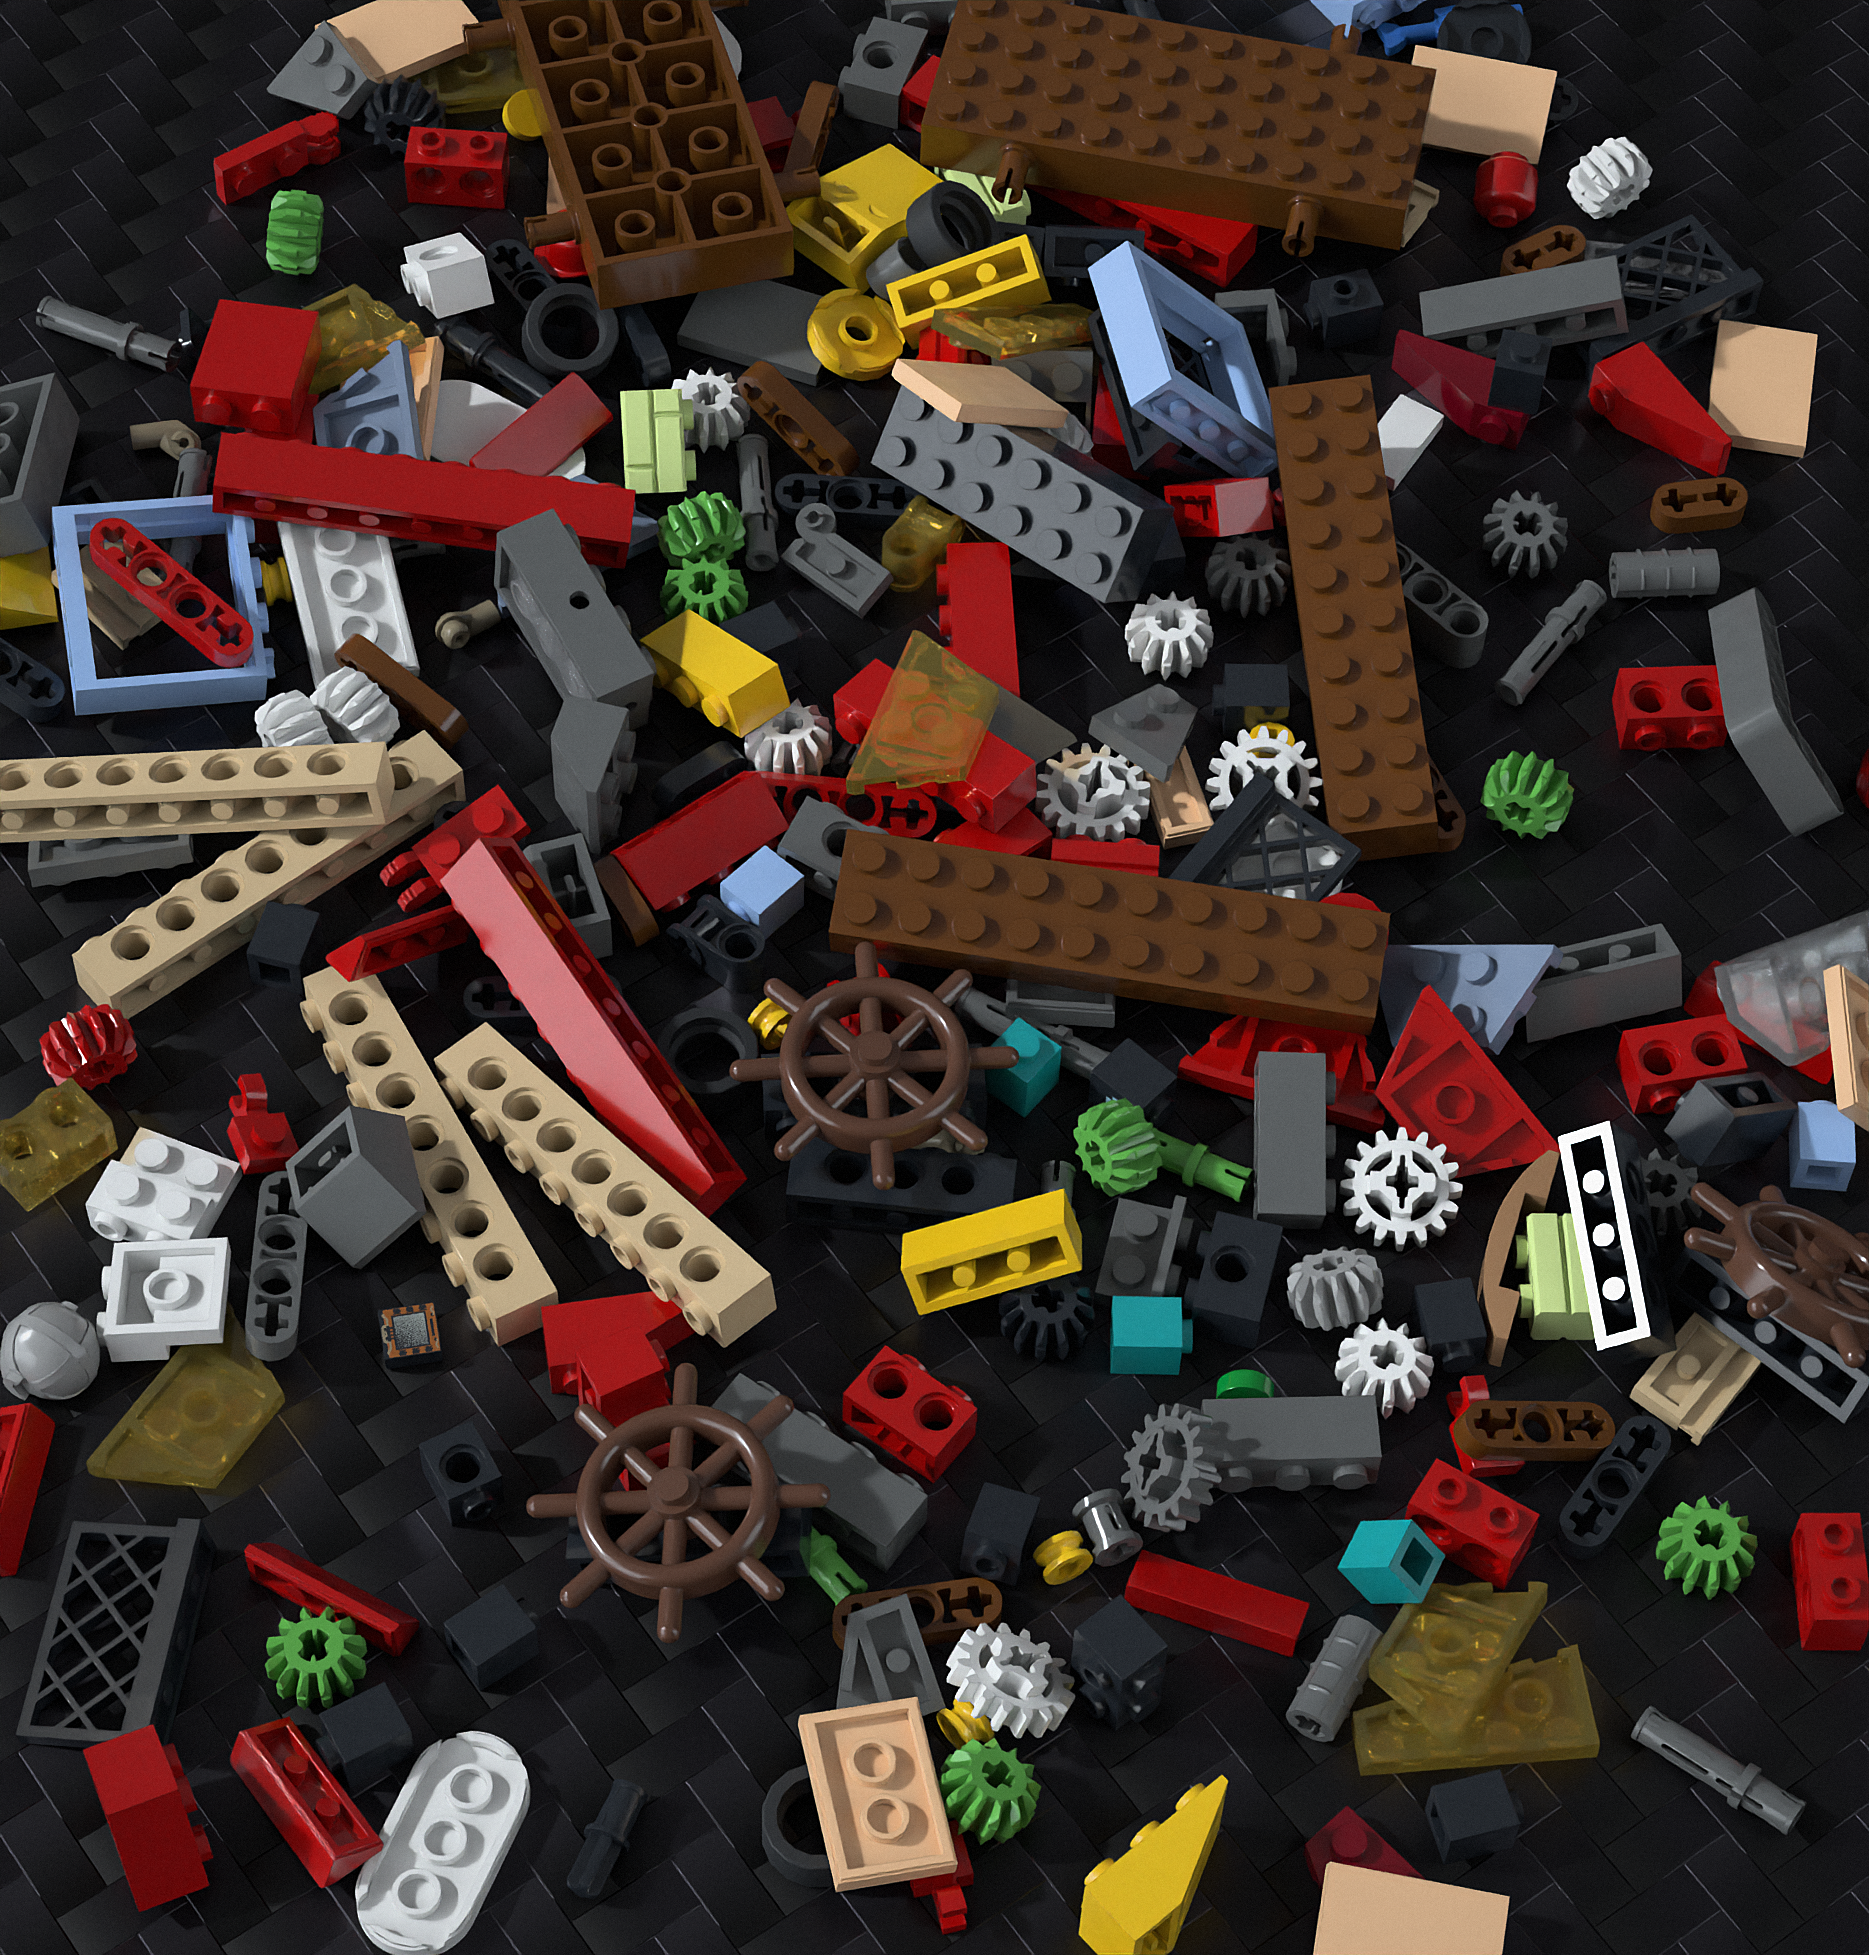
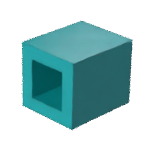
(1034, 1074)
(1148, 1335)
(1391, 1561)

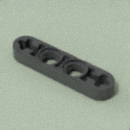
(275, 1264)

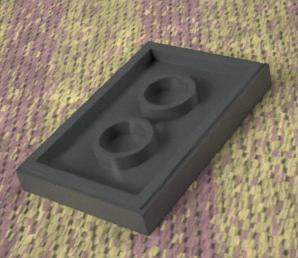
(754, 325)

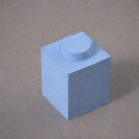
(764, 891)
(1821, 1147)

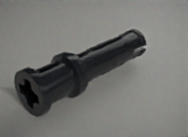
(485, 355)

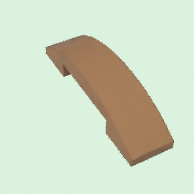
(1495, 1302)

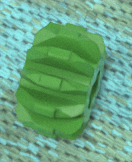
(295, 232)
(701, 527)
(704, 589)
(1527, 795)
(1117, 1147)
(1706, 1547)
(313, 1677)
(988, 1790)

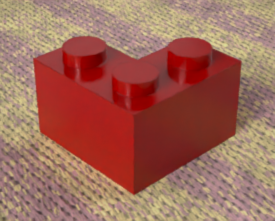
(623, 1379)
(147, 1814)

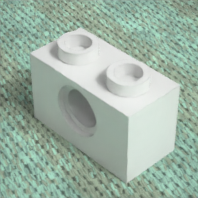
(447, 275)

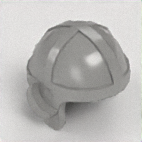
(49, 1352)

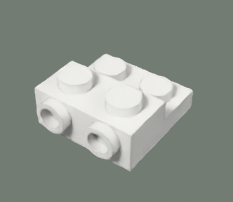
(161, 1191)
(163, 1297)

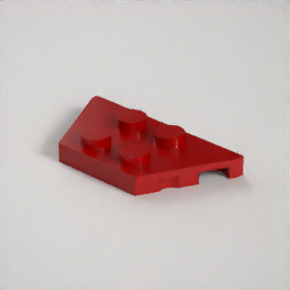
(1233, 1048)
(1456, 1095)

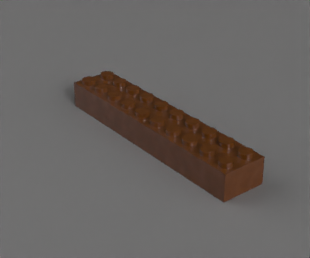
(1353, 618)
(1110, 931)

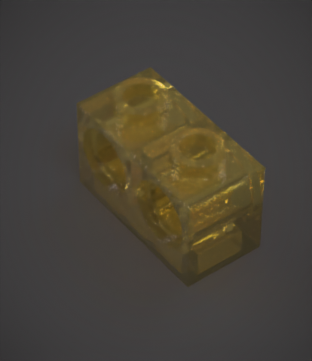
(56, 1152)

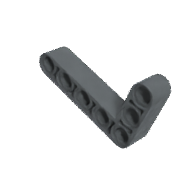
(1761, 715)

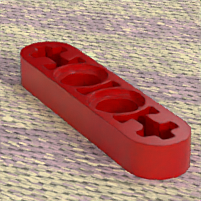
(165, 597)
(835, 792)

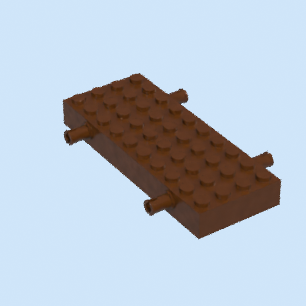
(1180, 118)
(648, 146)

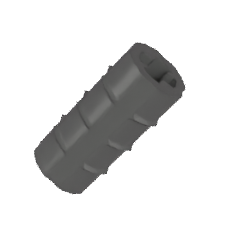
(1664, 573)
(1334, 1679)

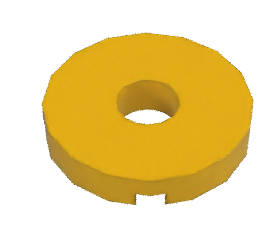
(845, 354)

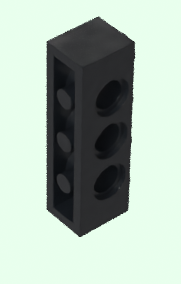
(820, 1200)
(1617, 1243)

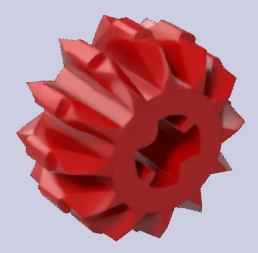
(89, 1046)

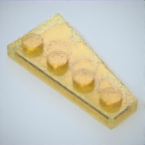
(1014, 329)
(1530, 1717)

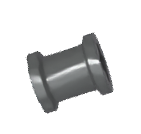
(1107, 1527)

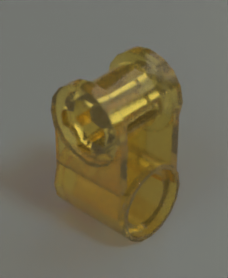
(918, 543)

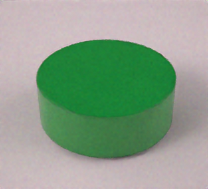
(1244, 1384)

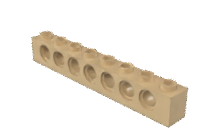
(195, 792)
(300, 874)
(606, 1186)
(503, 1306)

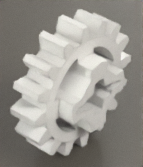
(1246, 765)
(1069, 785)
(1380, 1191)
(1010, 1680)

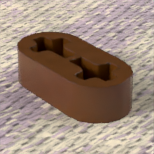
(1540, 253)
(1698, 505)
(625, 902)

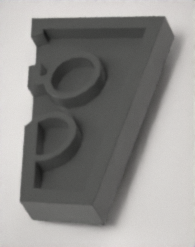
(78, 859)

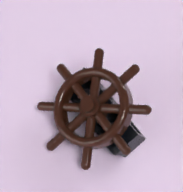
(873, 1082)
(1784, 1292)
(684, 1530)

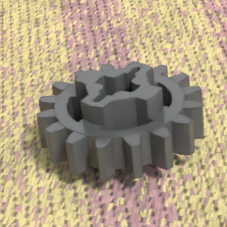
(1172, 1467)

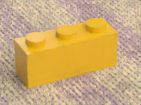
(990, 277)
(716, 673)
(991, 1252)

